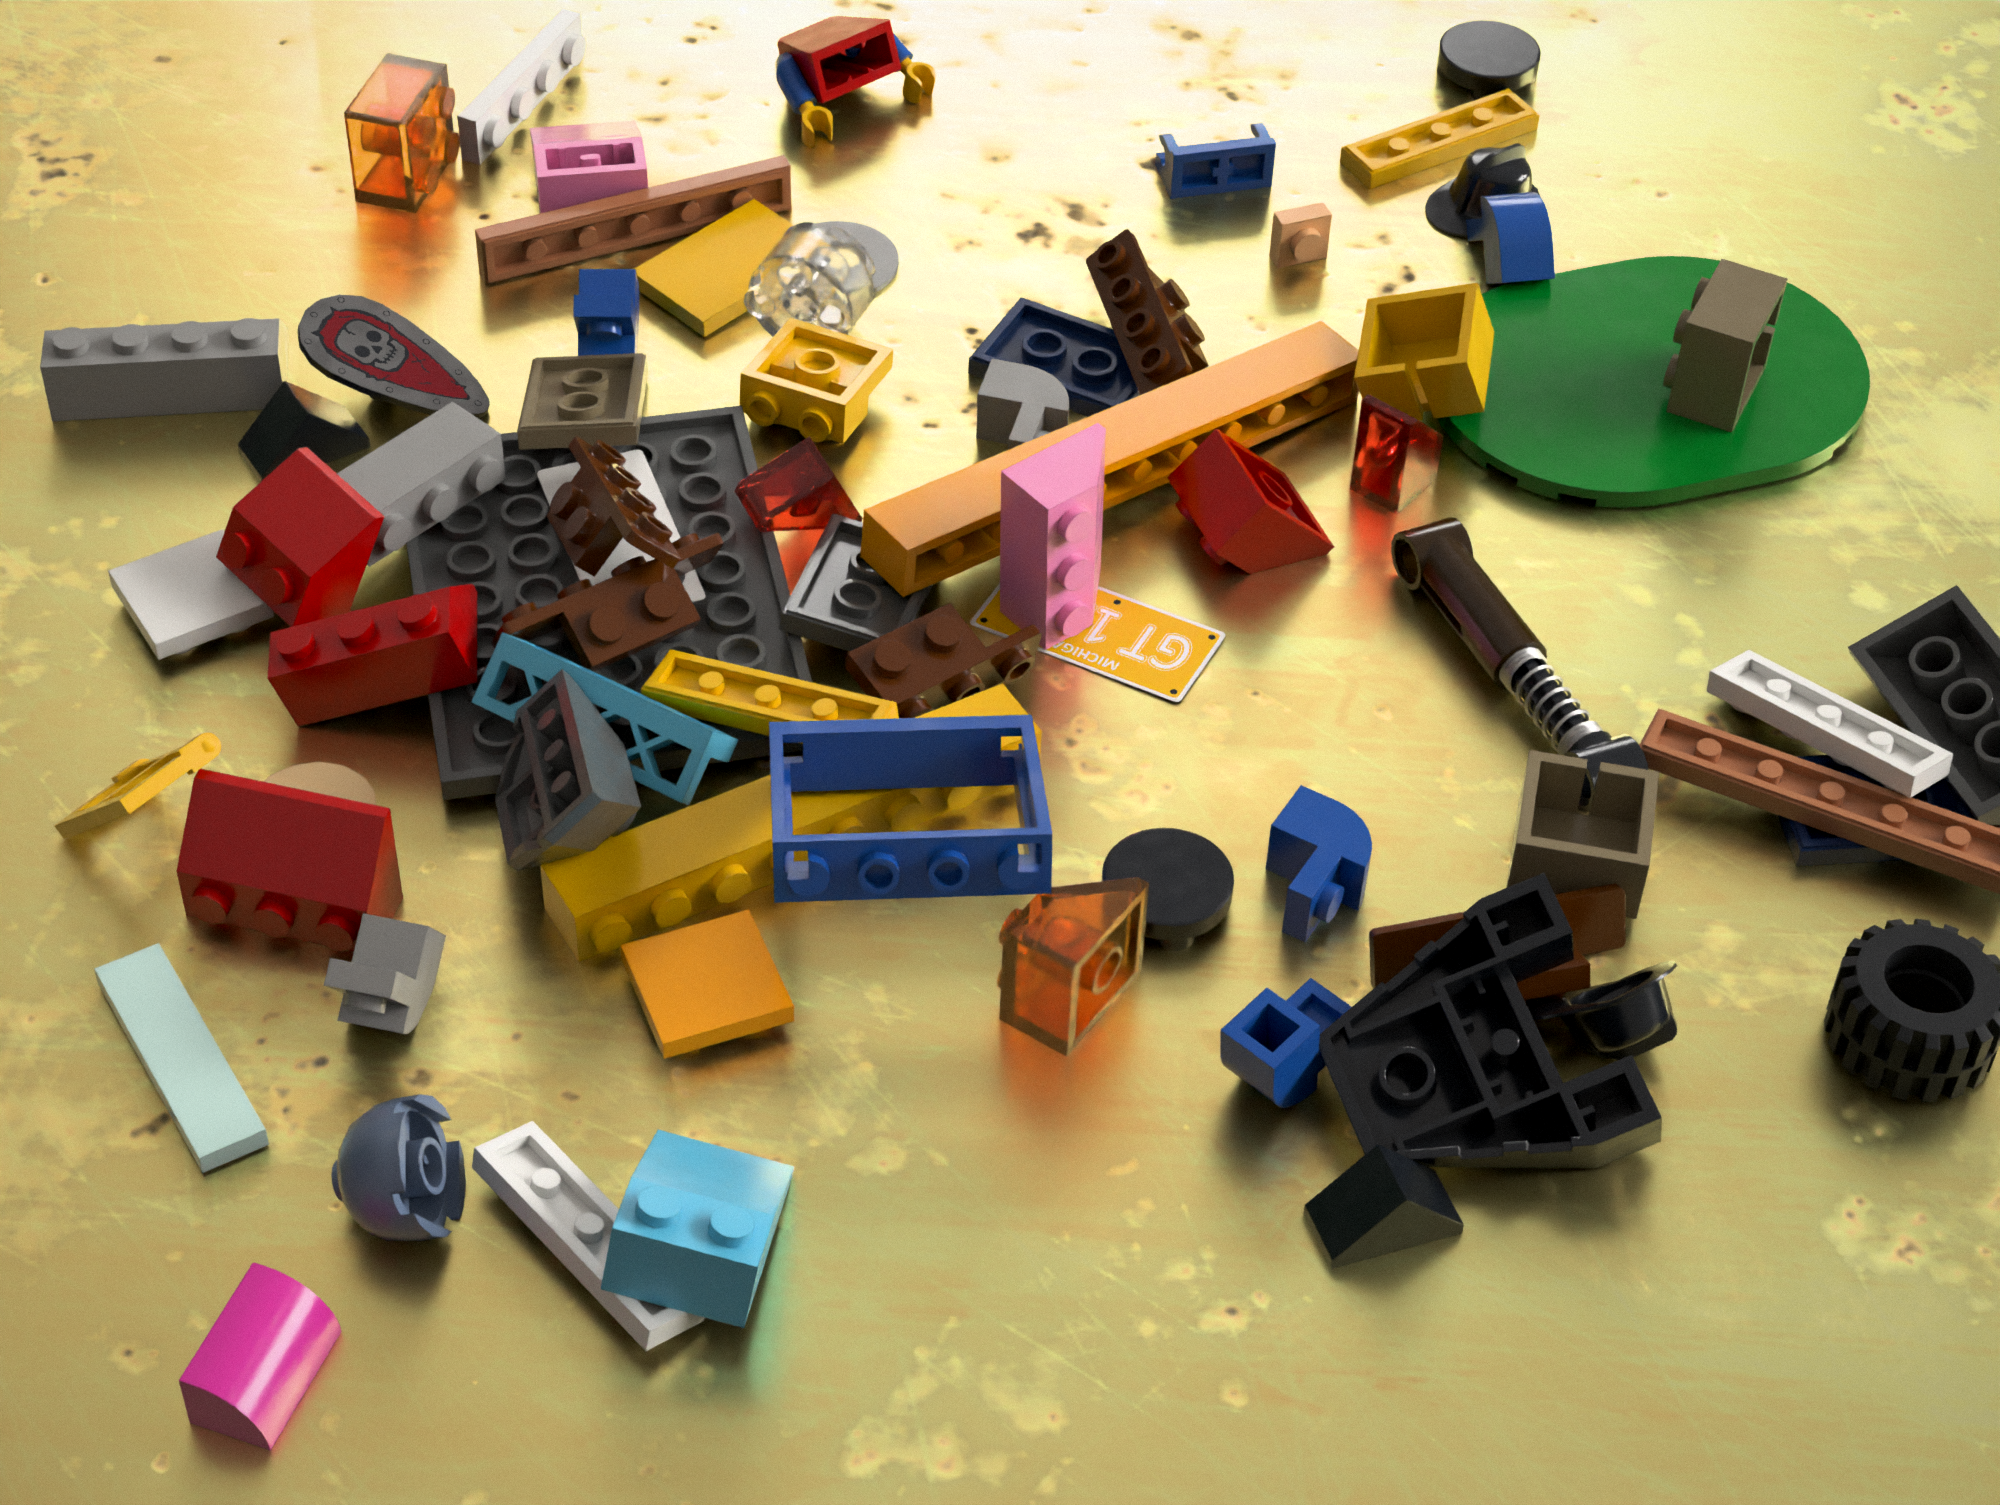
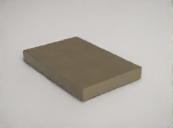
(583, 398)

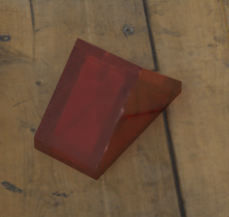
(795, 492)

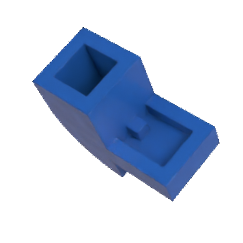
(1514, 238)
(607, 311)
(1324, 855)
(1277, 1041)

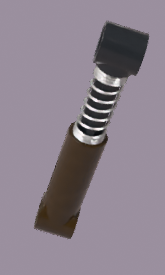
(1443, 565)

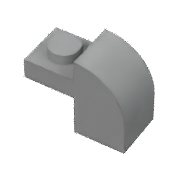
(1019, 404)
(388, 974)

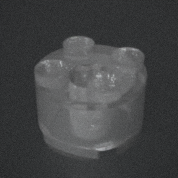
(813, 279)

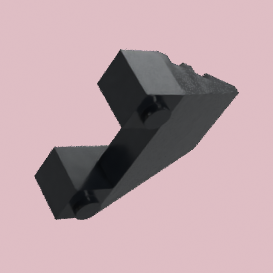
(1456, 1067)

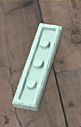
(181, 1058)

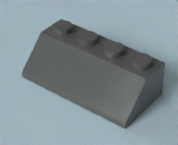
(1944, 685)

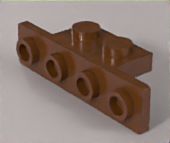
(1146, 315)
(603, 508)
(622, 614)
(938, 662)
(1593, 914)

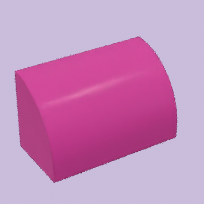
(259, 1358)

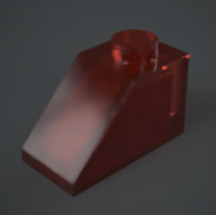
(1393, 455)

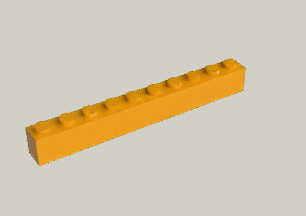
(1247, 397)

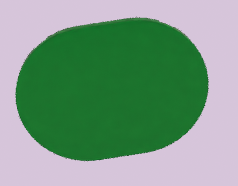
(1585, 405)

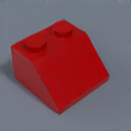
(1245, 508)
(301, 540)

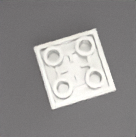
(186, 596)

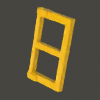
(139, 784)

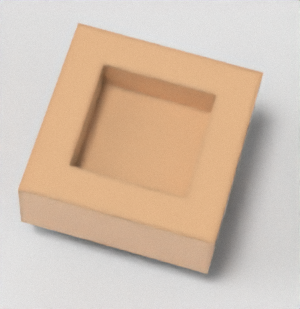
(1300, 235)

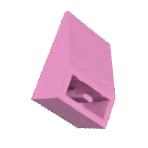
(587, 162)

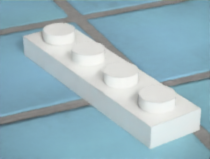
(521, 86)
(1830, 723)
(571, 1221)

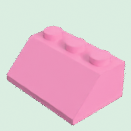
(1053, 536)

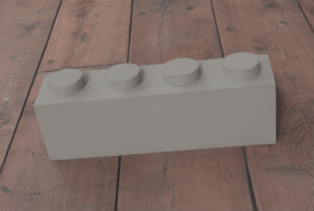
(163, 368)

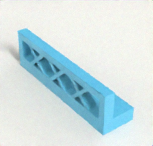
(619, 702)

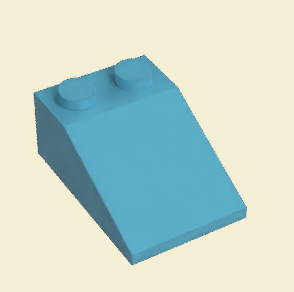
(696, 1228)

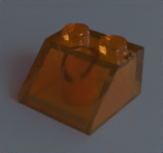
(1071, 958)

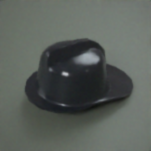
(1483, 173)
(1618, 1015)

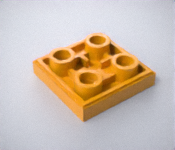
(707, 983)

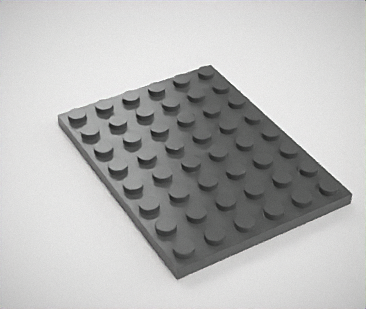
(516, 558)

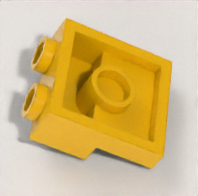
(813, 381)

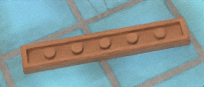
(628, 219)
(1824, 799)

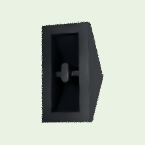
(300, 420)
(1380, 1209)

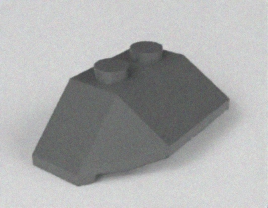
(562, 779)

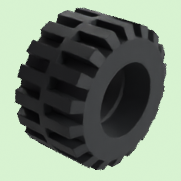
(1908, 1048)

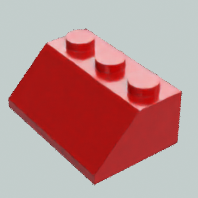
(376, 655)
(286, 860)

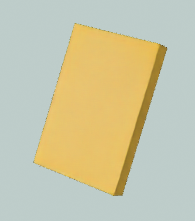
(711, 270)

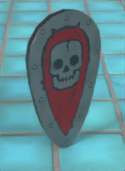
(385, 356)

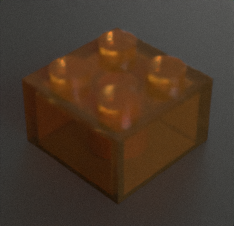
(401, 132)

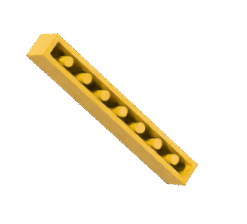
(725, 847)

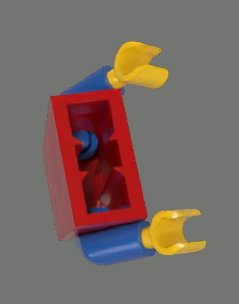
(838, 58)

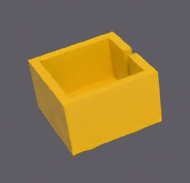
(1427, 351)

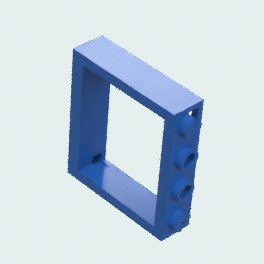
(909, 863)

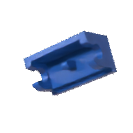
(1217, 165)

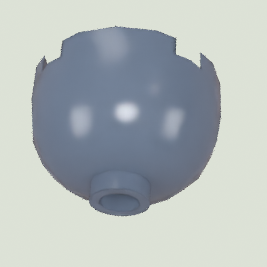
(401, 1171)

